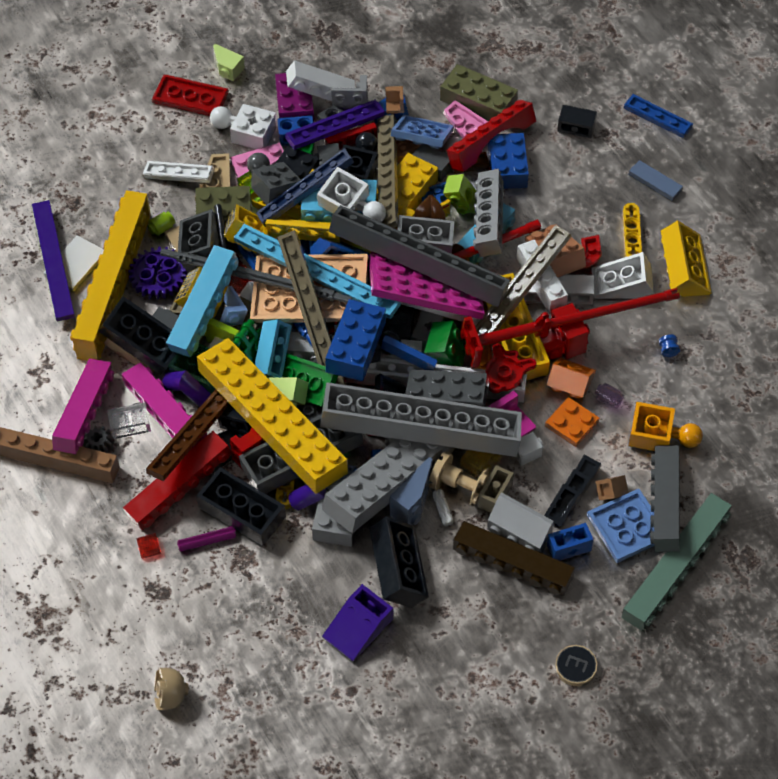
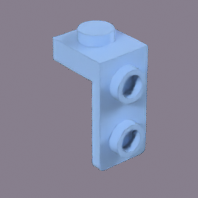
(235, 311)

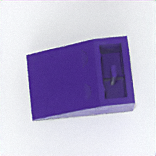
(358, 622)

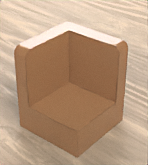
(394, 99)
(612, 487)

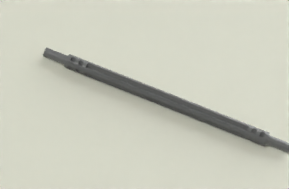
(254, 275)

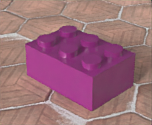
(291, 101)

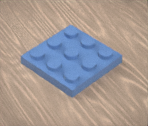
(422, 131)
(624, 525)

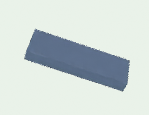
(655, 180)

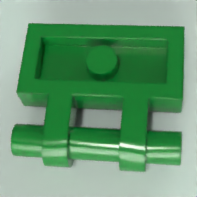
(249, 346)

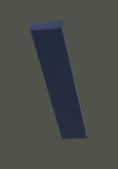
(304, 187)

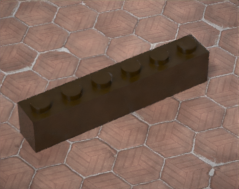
(513, 558)

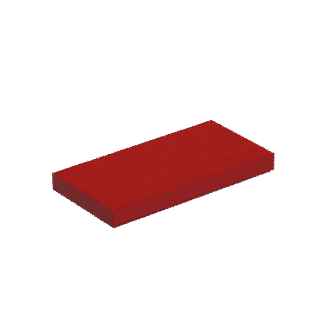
(189, 95)

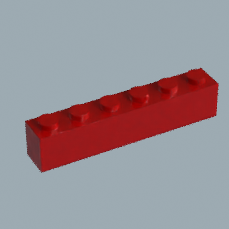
(160, 495)

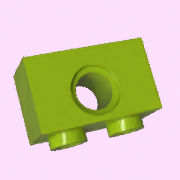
(460, 193)

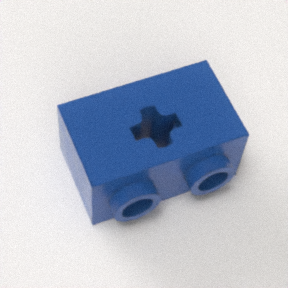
(570, 542)

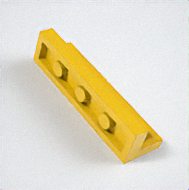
(305, 229)

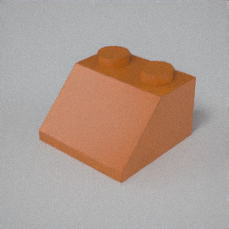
(570, 378)

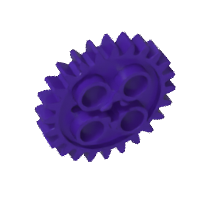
(146, 268)

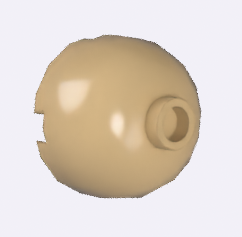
(169, 688)

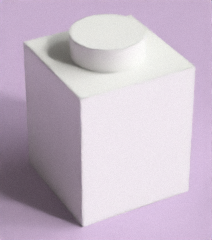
(529, 449)

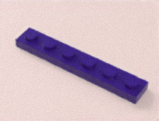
(334, 124)

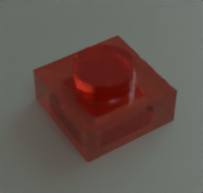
(148, 546)

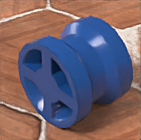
(669, 345)

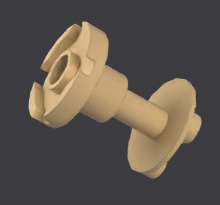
(448, 474)

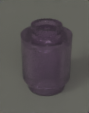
(609, 395)

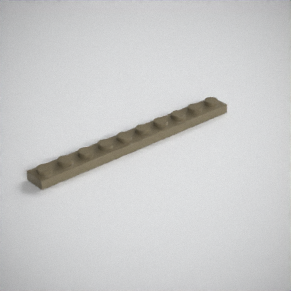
(388, 170)
(307, 297)

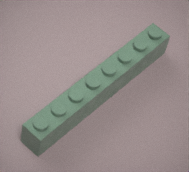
(675, 565)

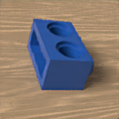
(289, 124)

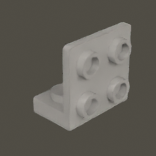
(350, 97)

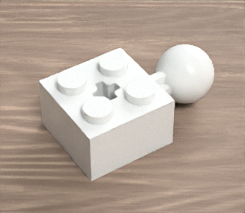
(250, 127)
(351, 193)

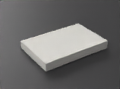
(79, 261)

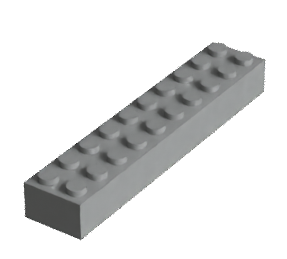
(421, 419)

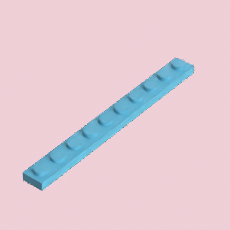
(319, 271)

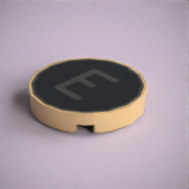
(576, 665)

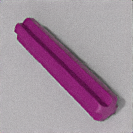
(206, 538)

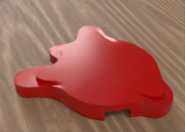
(506, 370)

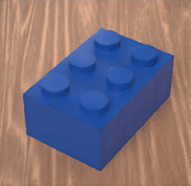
(509, 155)

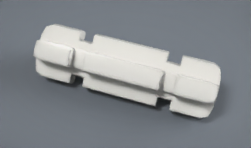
(443, 507)

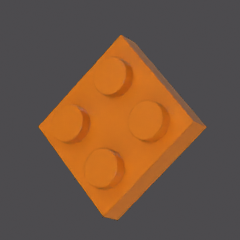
(572, 421)

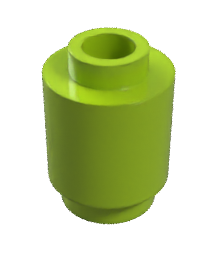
(161, 223)

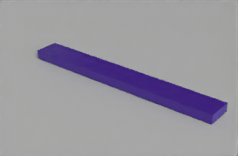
(53, 261)

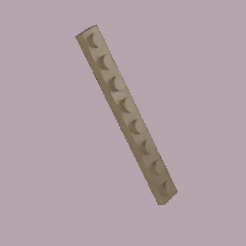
(524, 280)

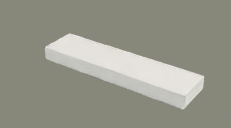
(178, 172)

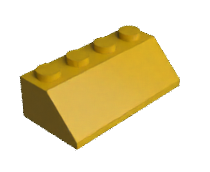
(685, 260)

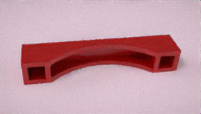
(466, 151)

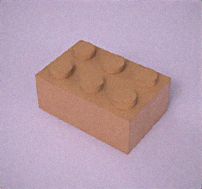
(568, 259)

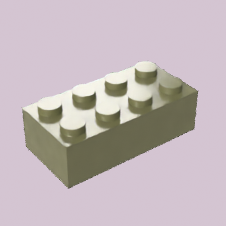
(477, 92)

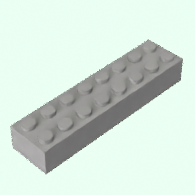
(370, 486)

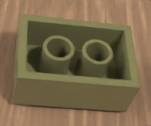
(225, 196)

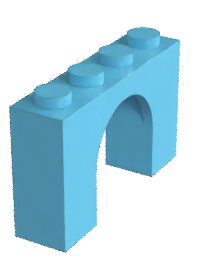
(313, 212)

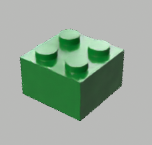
(446, 344)

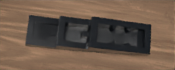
(572, 490)

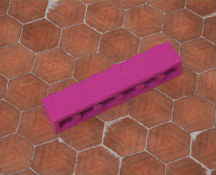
(158, 401)
(82, 406)

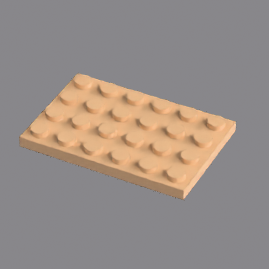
(282, 304)

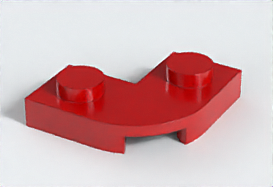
(592, 249)

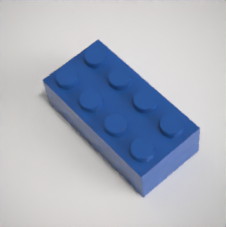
(355, 340)

